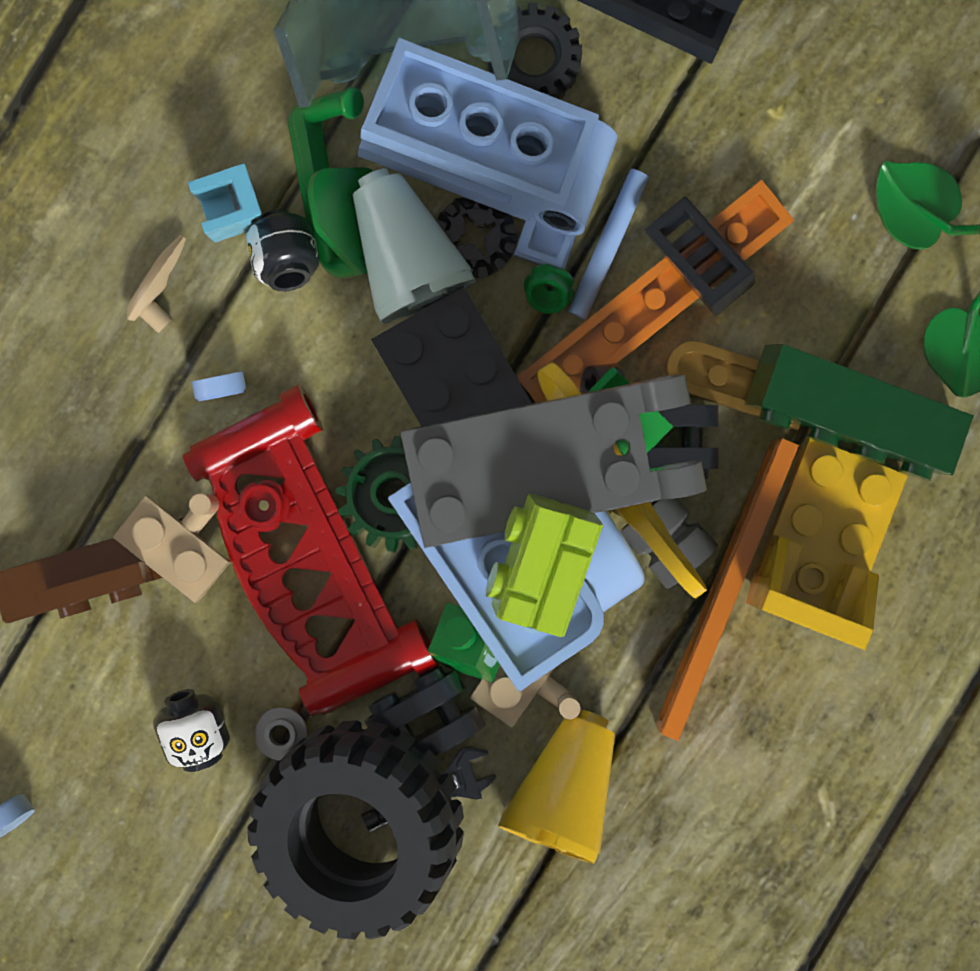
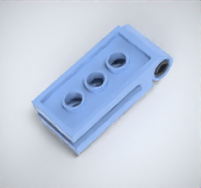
(564, 141)

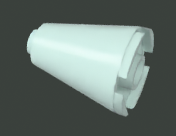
(404, 248)

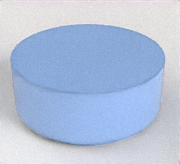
(219, 386)
(14, 812)

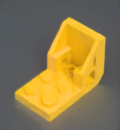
(827, 543)

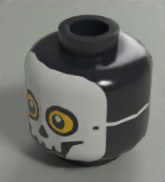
(282, 250)
(191, 730)

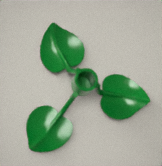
(915, 208)

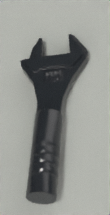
(462, 775)

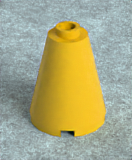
(566, 790)

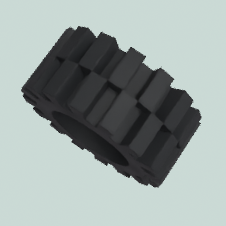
(566, 46)

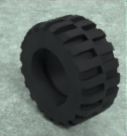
(319, 877)

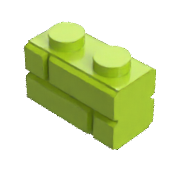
(544, 564)

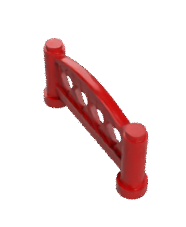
(374, 647)

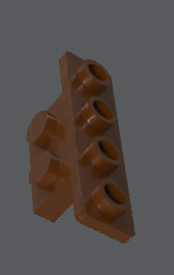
(72, 579)

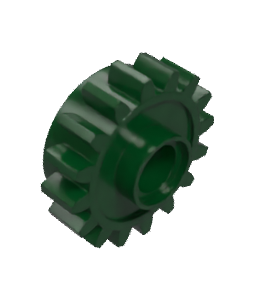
(365, 492)

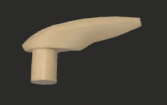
(154, 283)

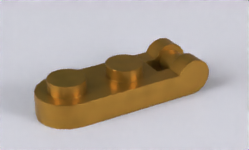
(715, 375)

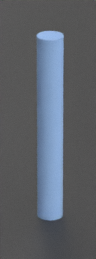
(608, 244)

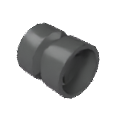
(690, 538)

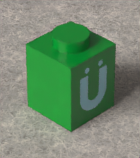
(461, 647)

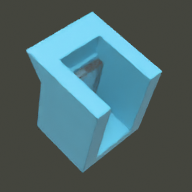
(226, 202)

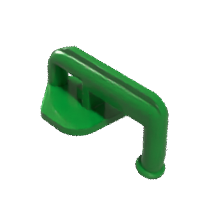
(328, 190)

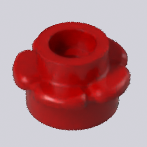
(249, 505)

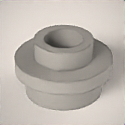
(279, 716)

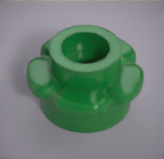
(545, 298)

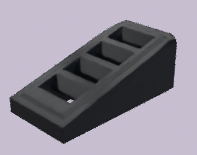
(727, 292)

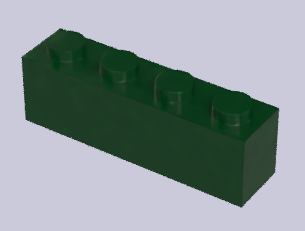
(857, 410)

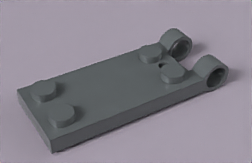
(483, 465)

